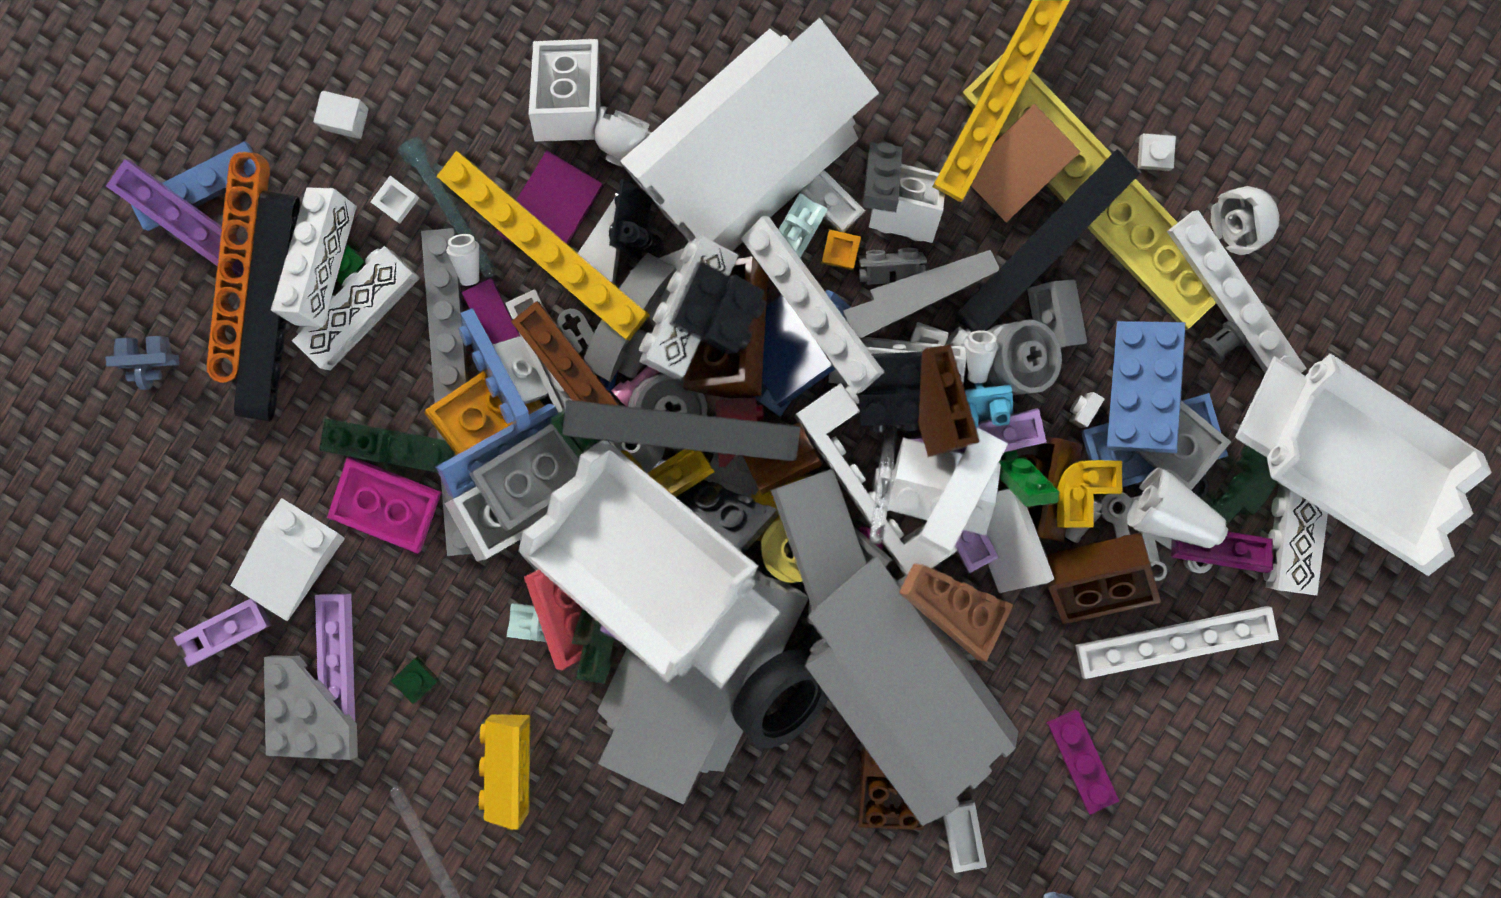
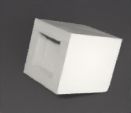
(341, 114)

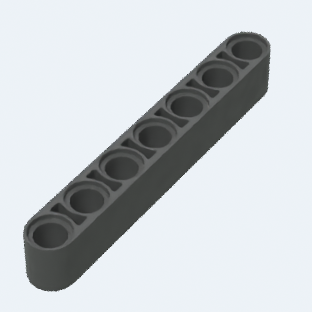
(681, 430)

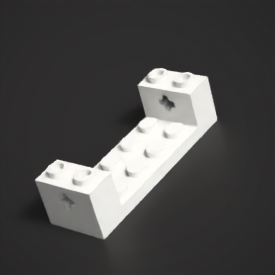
(820, 419)

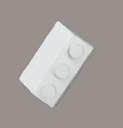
(922, 479)

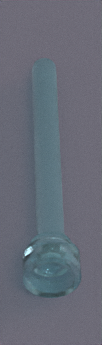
(415, 153)

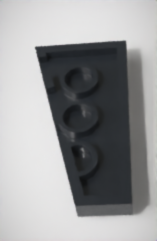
(729, 514)

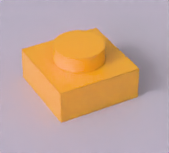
(841, 249)

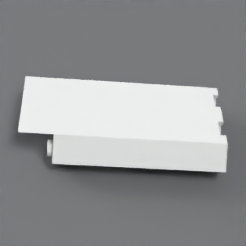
(753, 135)
(1364, 457)
(649, 569)

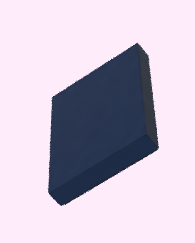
(790, 354)

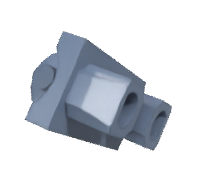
(127, 356)

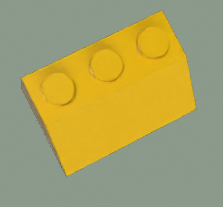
(505, 769)

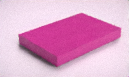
(383, 504)

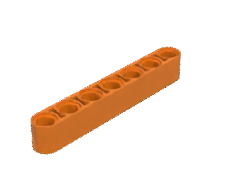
(229, 251)

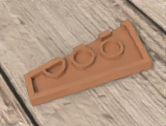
(957, 608)

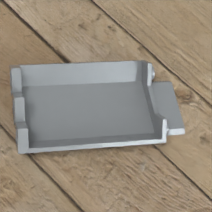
(907, 692)
(686, 725)

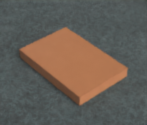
(1023, 162)

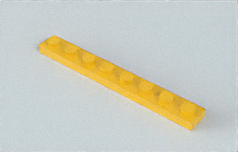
(999, 97)
(543, 246)

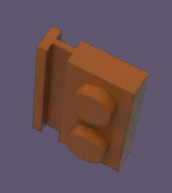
(774, 472)

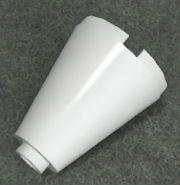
(1175, 512)

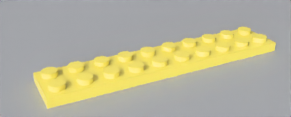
(1132, 225)

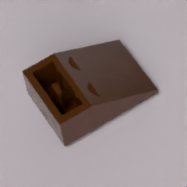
(879, 801)

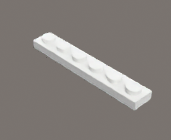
(1232, 291)
(812, 305)
(1176, 642)

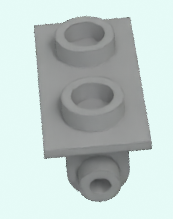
(878, 265)

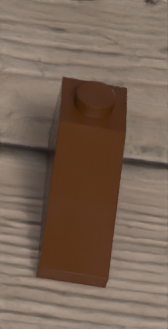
(943, 407)

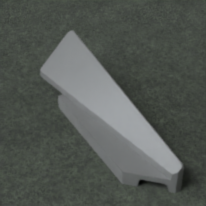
(915, 292)

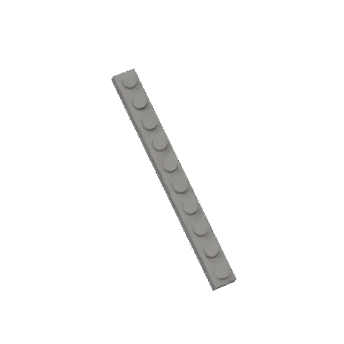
(446, 345)

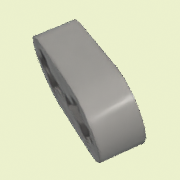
(583, 326)

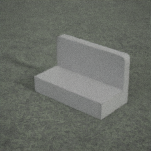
(1060, 309)

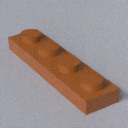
(561, 356)

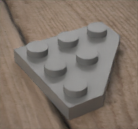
(303, 714)

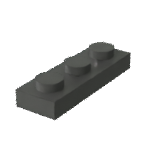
(882, 177)

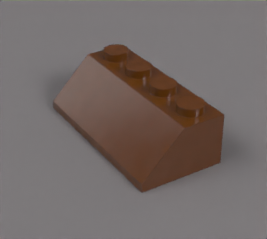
(738, 373)

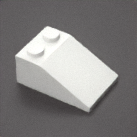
(564, 89)
(481, 527)
(286, 559)

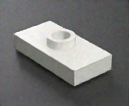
(521, 369)

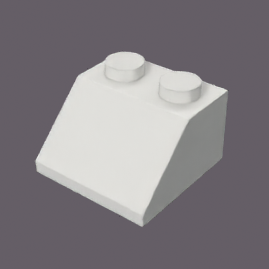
(917, 209)

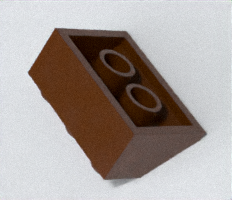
(1051, 460)
(1102, 578)

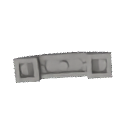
(642, 285)

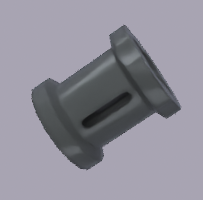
(1223, 342)

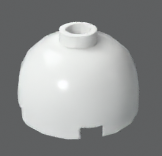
(618, 134)
(1245, 219)

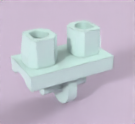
(802, 223)
(524, 623)

